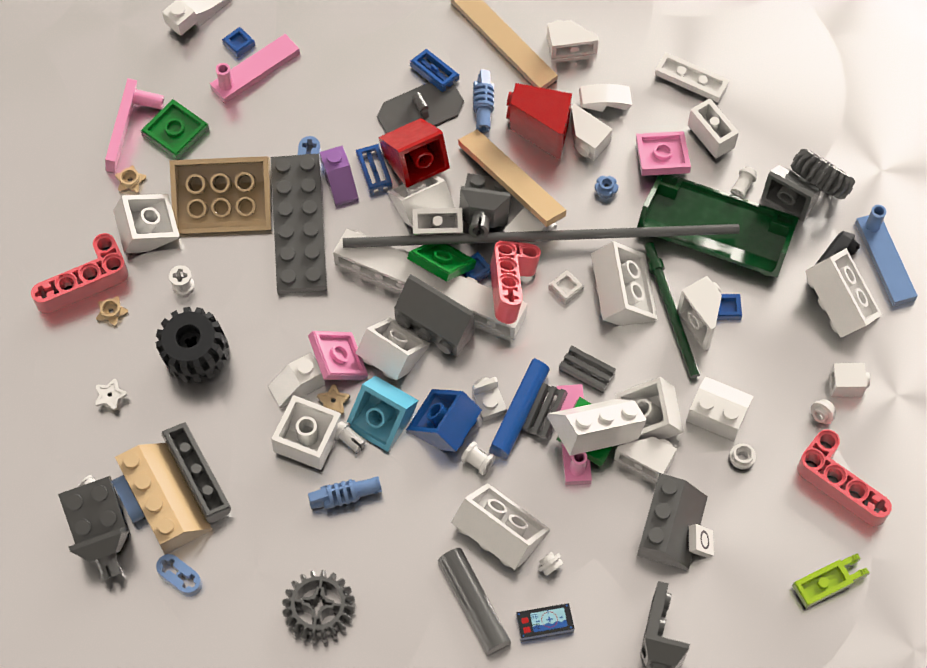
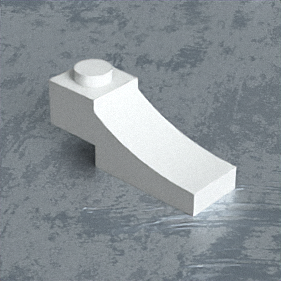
(185, 13)

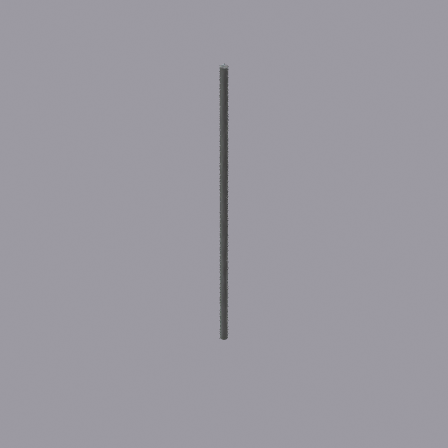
(542, 235)

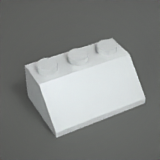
(623, 285)
(842, 293)
(598, 425)
(499, 526)

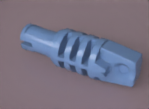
(483, 100)
(343, 492)

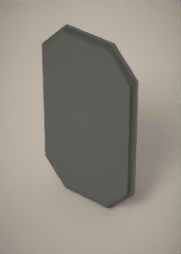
(422, 102)

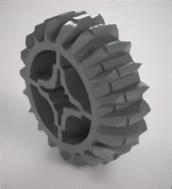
(822, 174)
(329, 607)

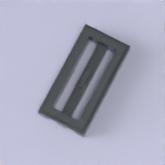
(573, 351)
(544, 390)

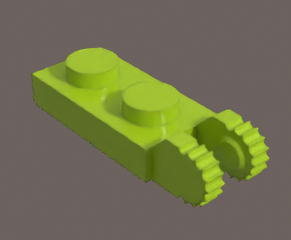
(828, 581)

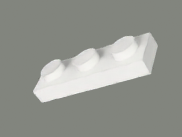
(691, 77)

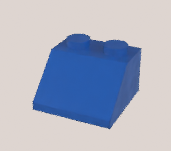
(445, 419)

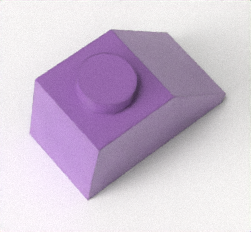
(338, 175)

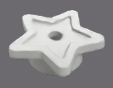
(112, 401)

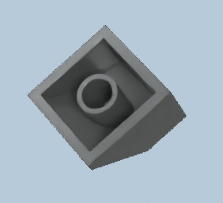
(790, 192)

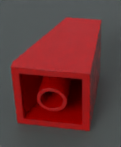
(540, 116)
(415, 151)

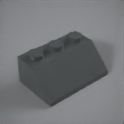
(434, 316)
(672, 511)

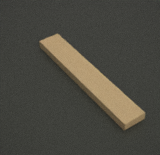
(507, 42)
(512, 178)

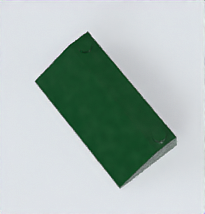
(762, 234)

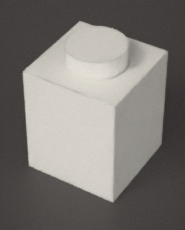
(848, 379)

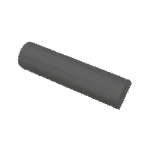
(196, 472)
(473, 601)

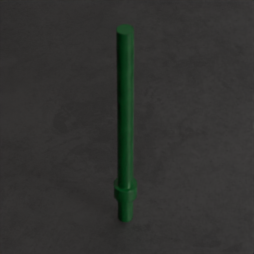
(657, 268)

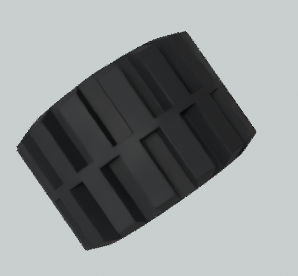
(192, 344)

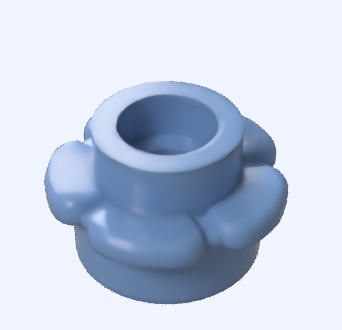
(606, 192)

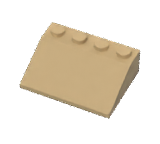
(221, 194)

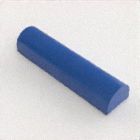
(519, 409)

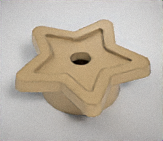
(125, 175)
(107, 305)
(333, 393)

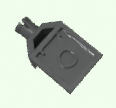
(484, 204)
(96, 524)
(658, 650)

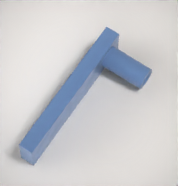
(885, 257)

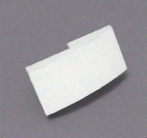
(601, 95)

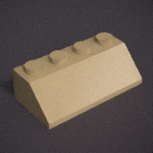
(163, 495)

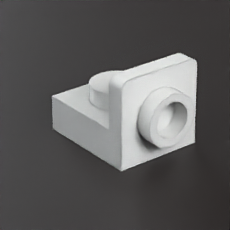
(488, 398)

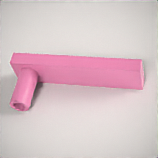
(253, 69)
(130, 97)
(576, 467)

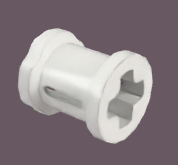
(187, 283)
(478, 458)

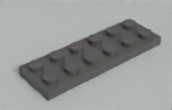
(298, 224)

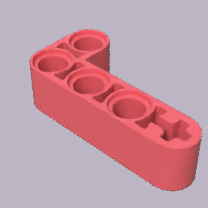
(507, 265)
(79, 277)
(846, 481)

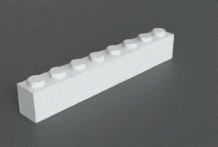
(393, 268)

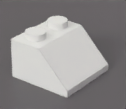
(423, 195)
(145, 222)
(699, 309)
(391, 348)
(658, 405)
(719, 408)
(306, 432)

